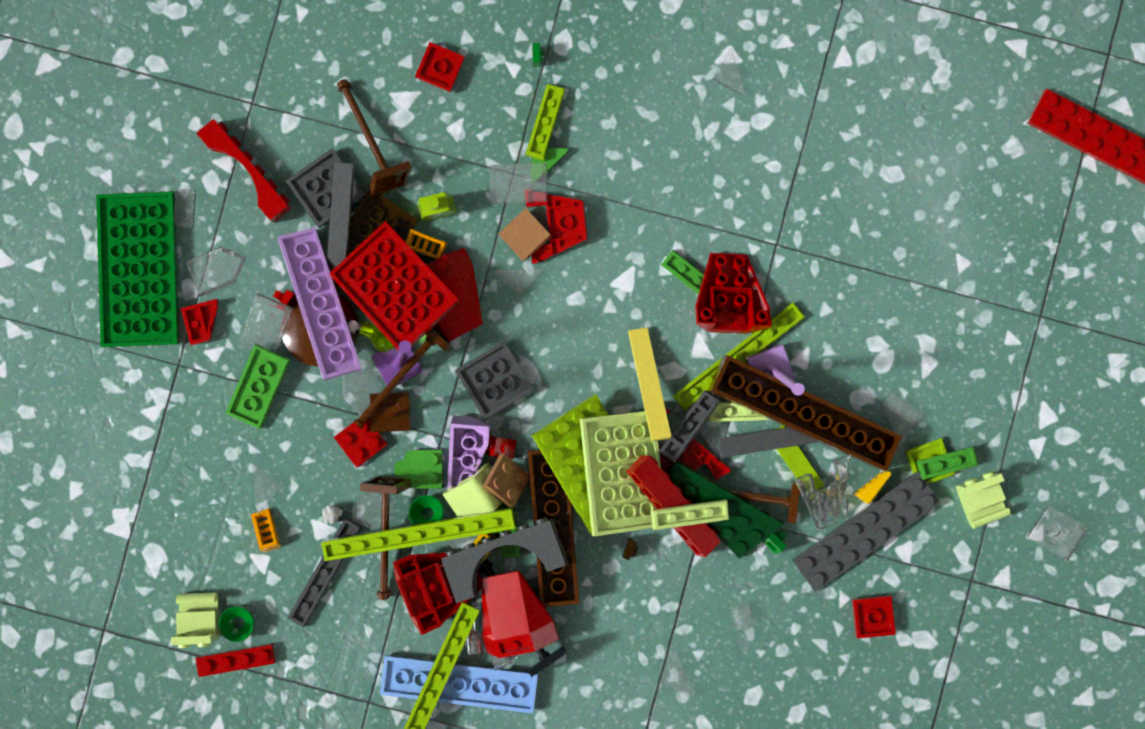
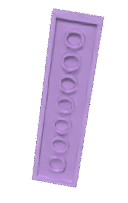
(319, 304)

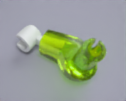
(371, 332)

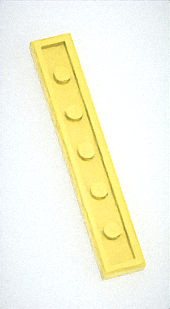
(649, 384)

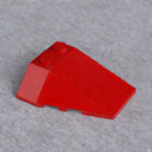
(458, 275)
(427, 590)

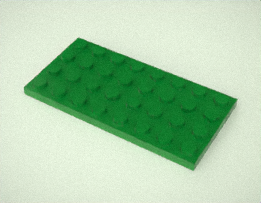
(137, 269)

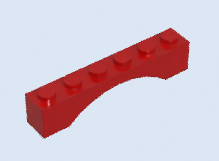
(269, 200)

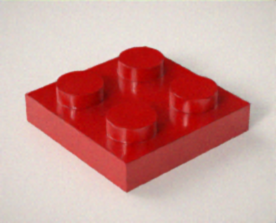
(440, 67)
(360, 443)
(873, 616)

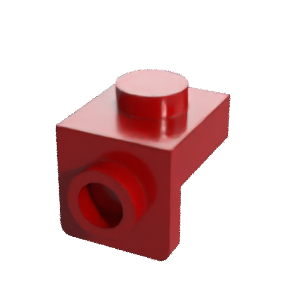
(501, 446)

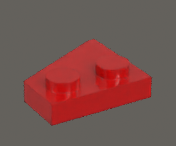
(200, 321)

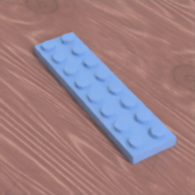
(465, 686)

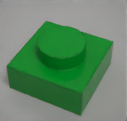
(538, 54)

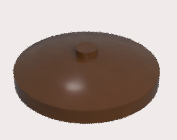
(297, 337)

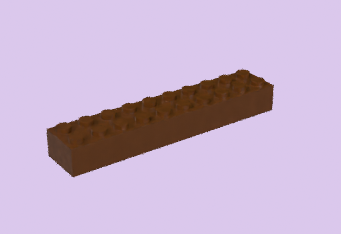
(805, 413)

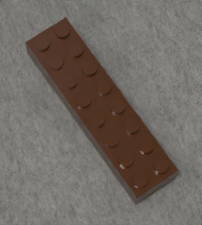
(550, 501)

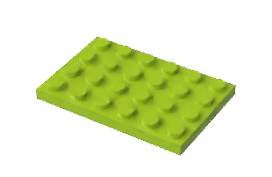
(563, 451)

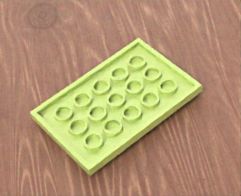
(609, 449)

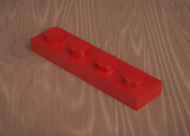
(235, 660)

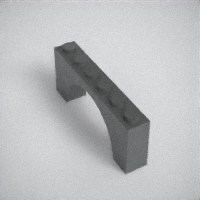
(540, 539)

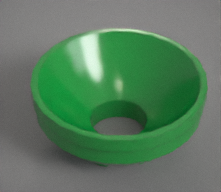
(420, 504)
(229, 630)

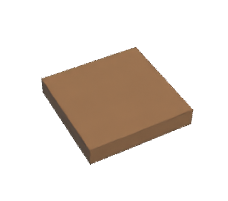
(524, 235)

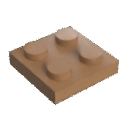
(506, 481)

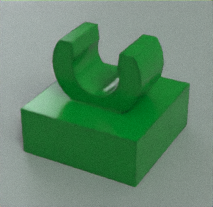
(775, 543)

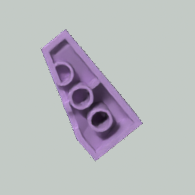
(466, 448)

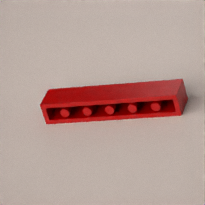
(664, 494)

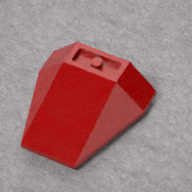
(731, 297)
(514, 616)

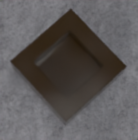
(630, 549)

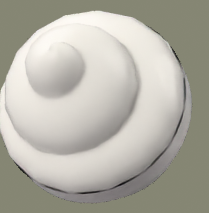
(331, 514)

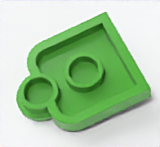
(423, 468)

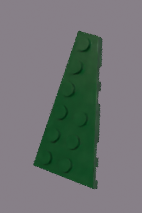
(746, 523)

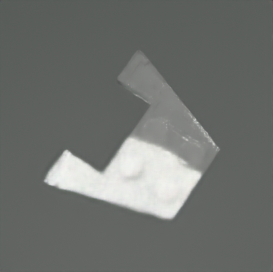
(829, 502)

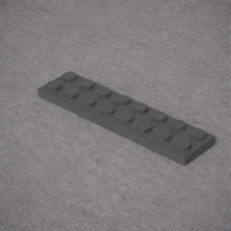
(866, 531)

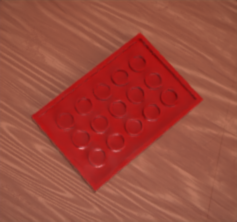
(394, 287)

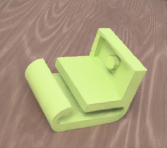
(471, 496)
(983, 499)
(197, 619)

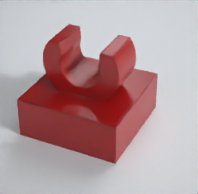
(286, 298)

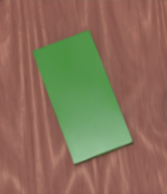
(258, 386)

